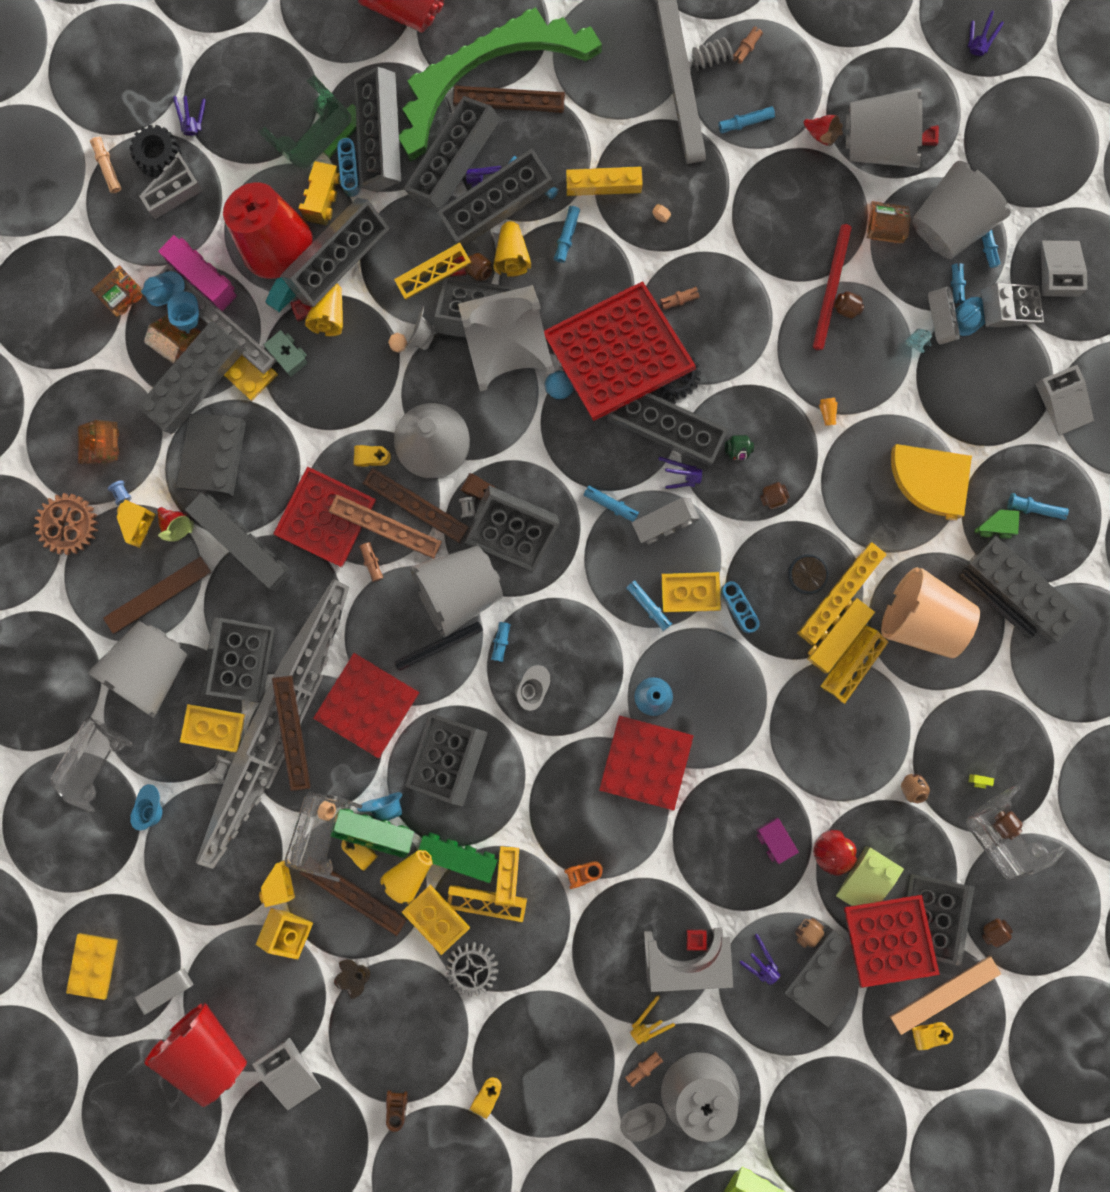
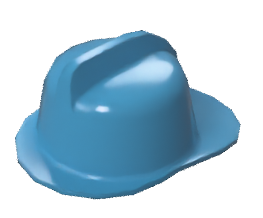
(162, 287)
(183, 311)
(970, 316)
(384, 807)
(147, 808)

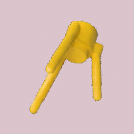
(641, 1032)

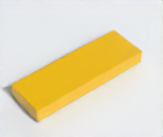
(507, 876)

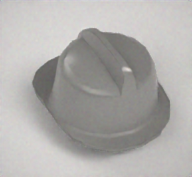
(422, 333)
(532, 687)
(643, 1122)

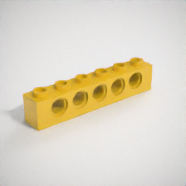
(841, 593)

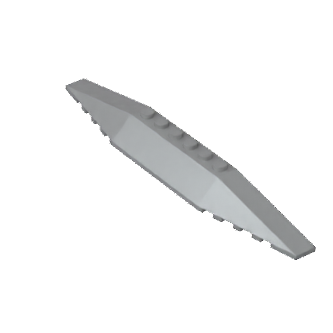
(262, 745)

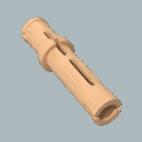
(102, 158)

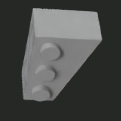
(170, 189)
(665, 520)

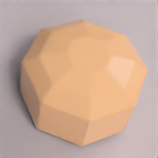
(661, 213)
(397, 342)
(326, 811)

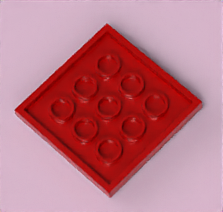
(312, 526)
(366, 705)
(646, 762)
(891, 941)

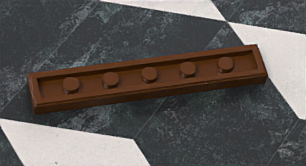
(512, 98)
(415, 505)
(157, 595)
(291, 732)
(361, 901)

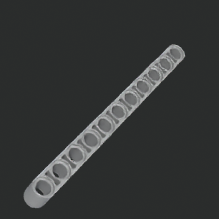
(681, 81)

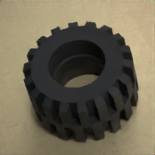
(145, 141)

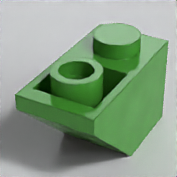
(1000, 523)

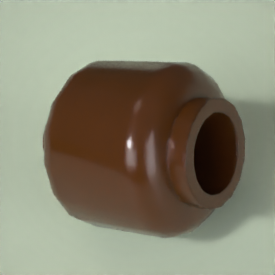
(479, 268)
(849, 304)
(775, 495)
(1007, 825)
(997, 932)

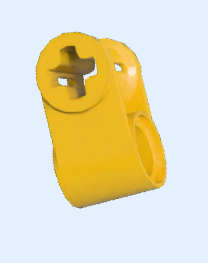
(367, 456)
(360, 855)
(929, 1035)
(485, 1099)

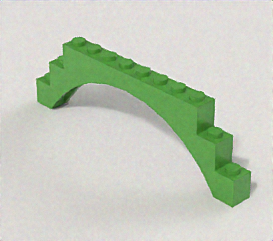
(518, 34)

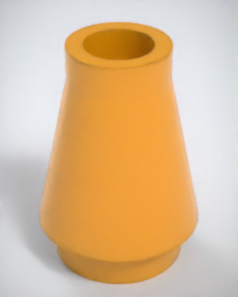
(829, 410)

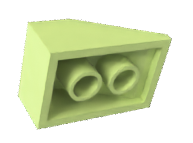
(869, 879)

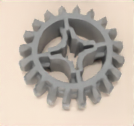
(463, 970)

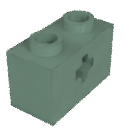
(278, 345)

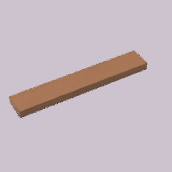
(385, 526)

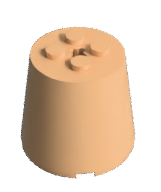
(930, 616)

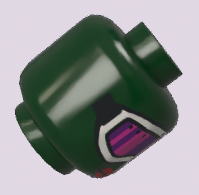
(739, 447)

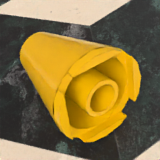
(511, 251)
(327, 314)
(406, 877)

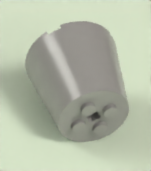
(886, 129)
(960, 211)
(457, 587)
(141, 667)
(700, 1081)

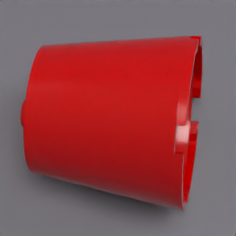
(411, 13)
(265, 229)
(198, 1057)

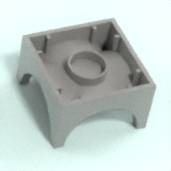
(505, 334)
(707, 971)

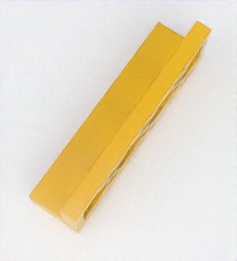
(430, 267)
(853, 661)
(484, 896)

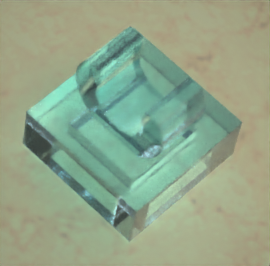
(918, 339)

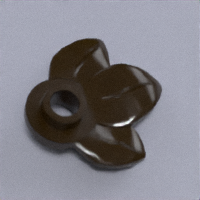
(349, 978)

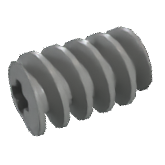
(711, 52)

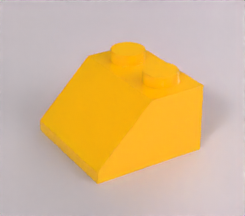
(134, 522)
(277, 886)
(284, 934)

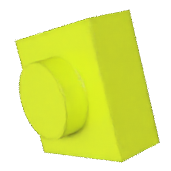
(981, 781)

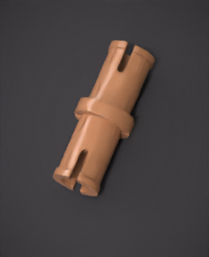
(747, 45)
(679, 298)
(371, 562)
(644, 1069)

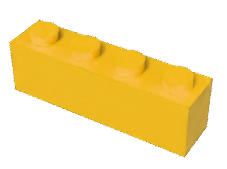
(604, 181)
(840, 636)

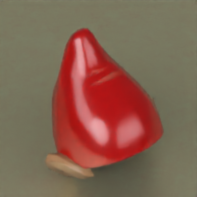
(824, 129)

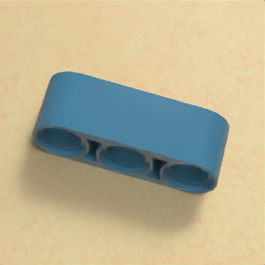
(346, 159)
(739, 597)

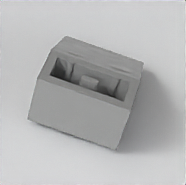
(1063, 269)
(1012, 305)
(1066, 399)
(286, 1074)

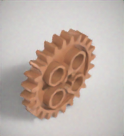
(49, 521)

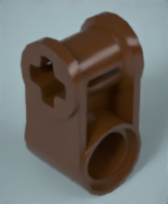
(475, 486)
(396, 1106)

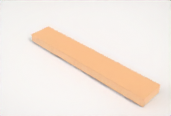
(945, 995)

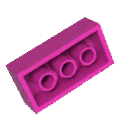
(198, 272)

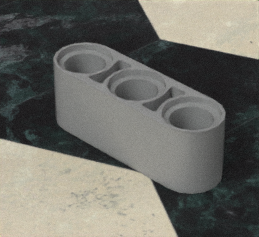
(943, 315)
(164, 991)

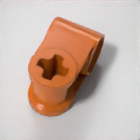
(582, 874)

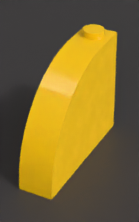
(932, 479)

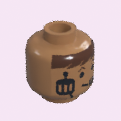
(915, 788)
(809, 933)

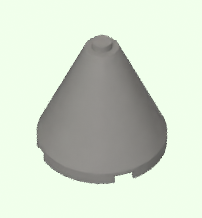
(431, 440)

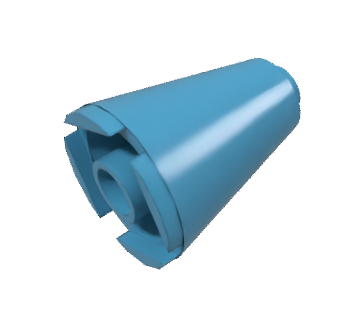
(645, 700)

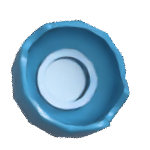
(558, 385)

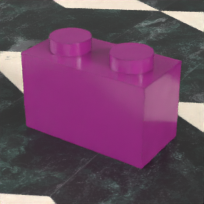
(776, 840)

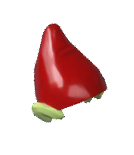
(173, 524)

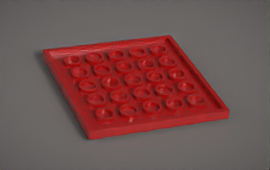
(618, 350)

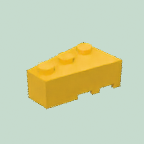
(320, 193)

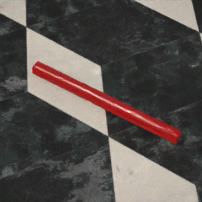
(832, 287)

